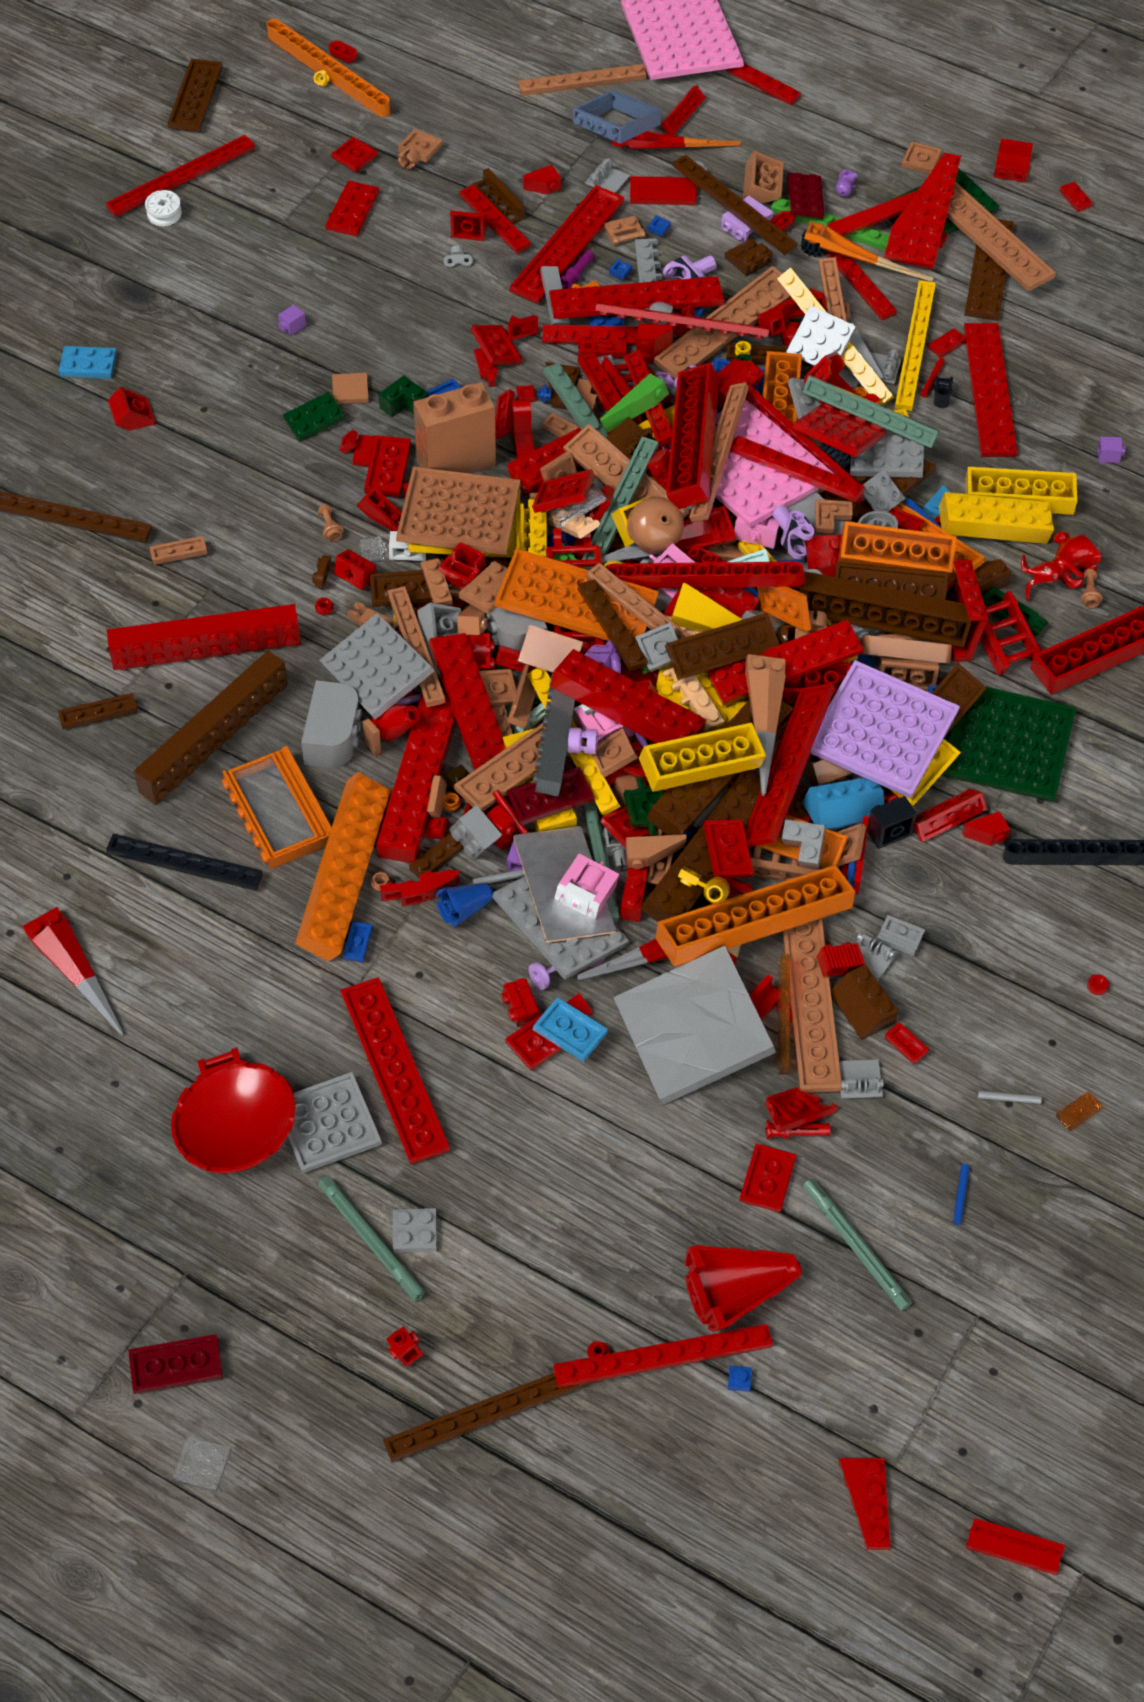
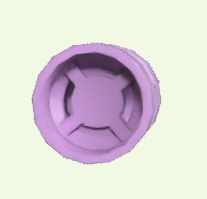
(575, 741)

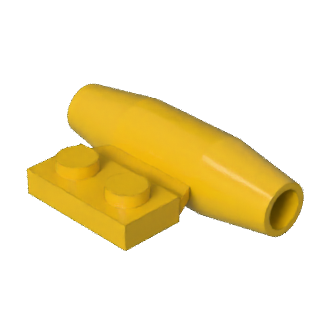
(715, 889)

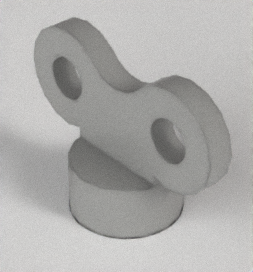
(457, 257)

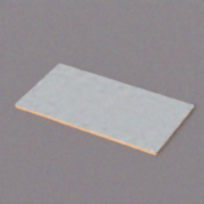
(545, 861)

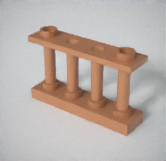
(774, 869)

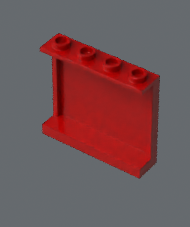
(968, 592)

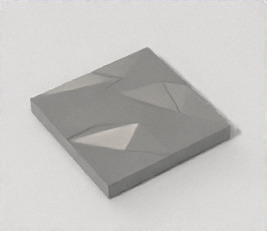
(694, 1025)

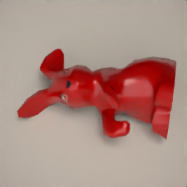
(1072, 554)

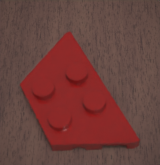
(796, 1108)

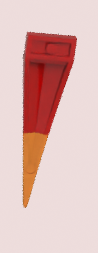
(659, 140)

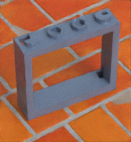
(646, 114)

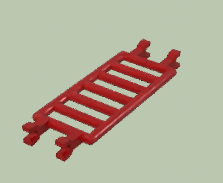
(587, 547)

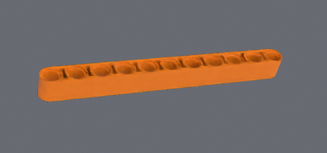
(338, 73)

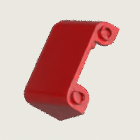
(828, 371)

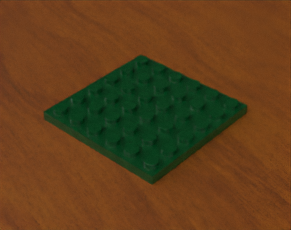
(1012, 743)

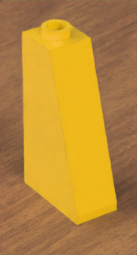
(699, 612)

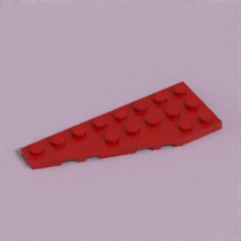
(919, 227)

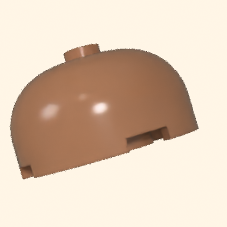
(655, 524)

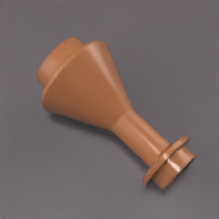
(332, 530)
(1091, 597)

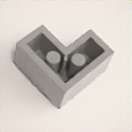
(809, 838)

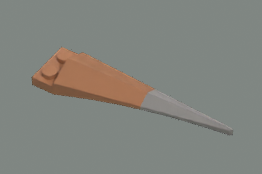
(765, 686)

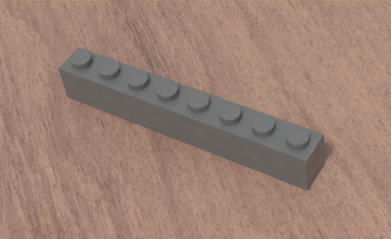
(555, 743)

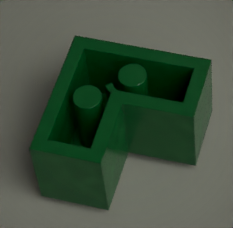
(400, 396)

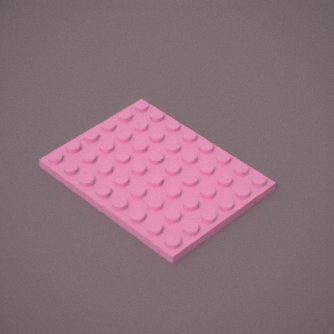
(681, 36)
(754, 489)

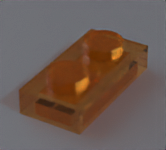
(1079, 1111)

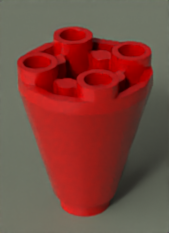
(396, 721)

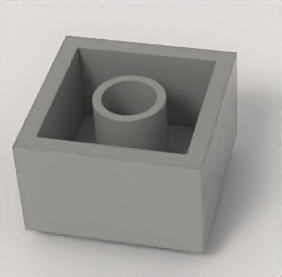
(475, 832)

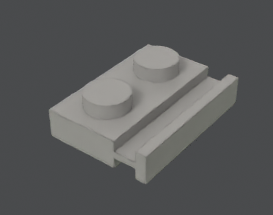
(900, 935)

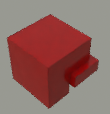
(463, 565)

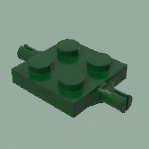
(639, 804)

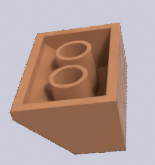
(763, 178)
(916, 673)
(822, 772)

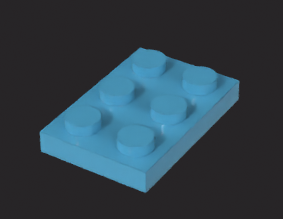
(87, 362)
(570, 1029)

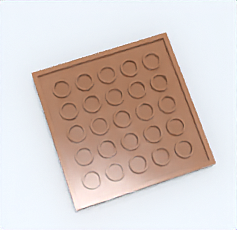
(458, 508)

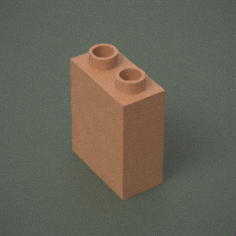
(456, 430)

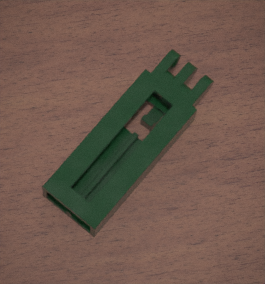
(1033, 619)

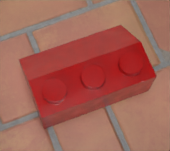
(734, 373)

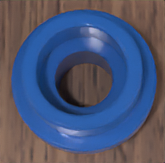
(544, 393)

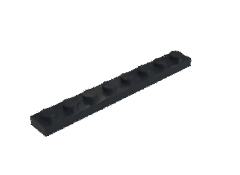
(184, 862)

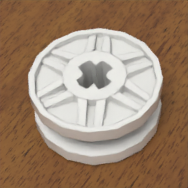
(163, 208)

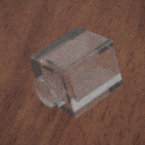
(373, 549)

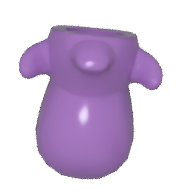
(845, 182)

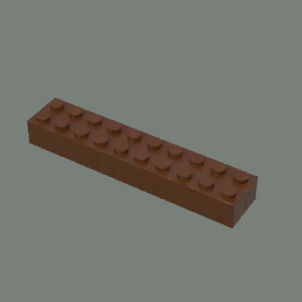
(887, 609)
(211, 728)
(685, 804)
(674, 897)

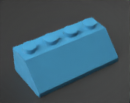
(843, 802)

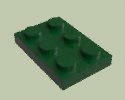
(314, 416)

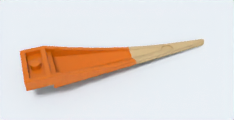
(835, 243)

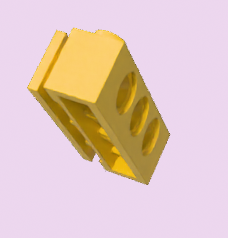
(535, 528)

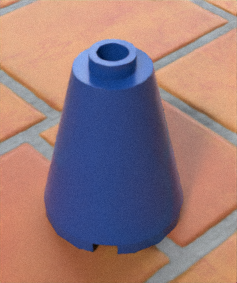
(462, 901)

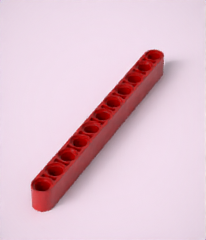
(711, 574)

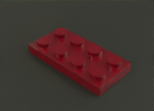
(805, 195)
(533, 806)
(175, 1364)

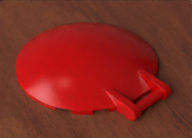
(232, 1114)

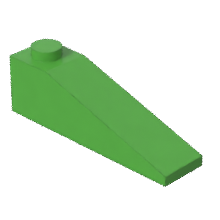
(637, 401)

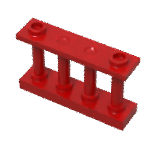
(620, 382)
(993, 645)

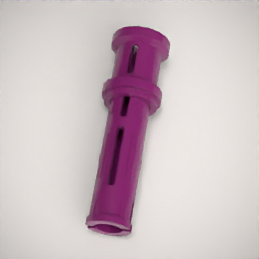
(573, 273)

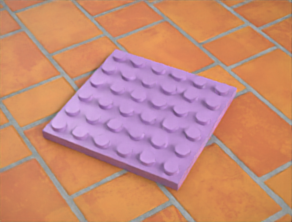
(883, 729)

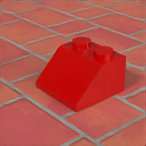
(468, 225)
(653, 340)
(131, 409)

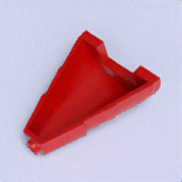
(735, 1281)

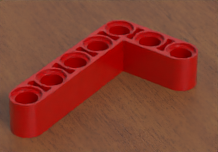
(522, 432)

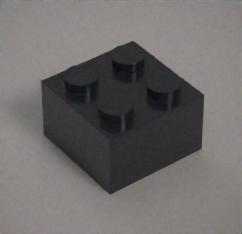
(891, 822)

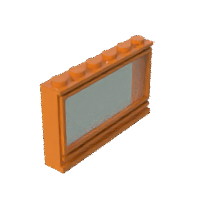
(277, 807)

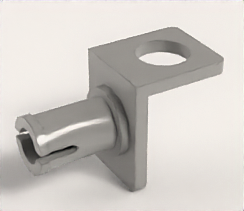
(617, 851)

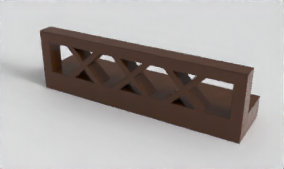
(503, 194)

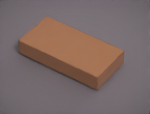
(372, 737)
(437, 797)

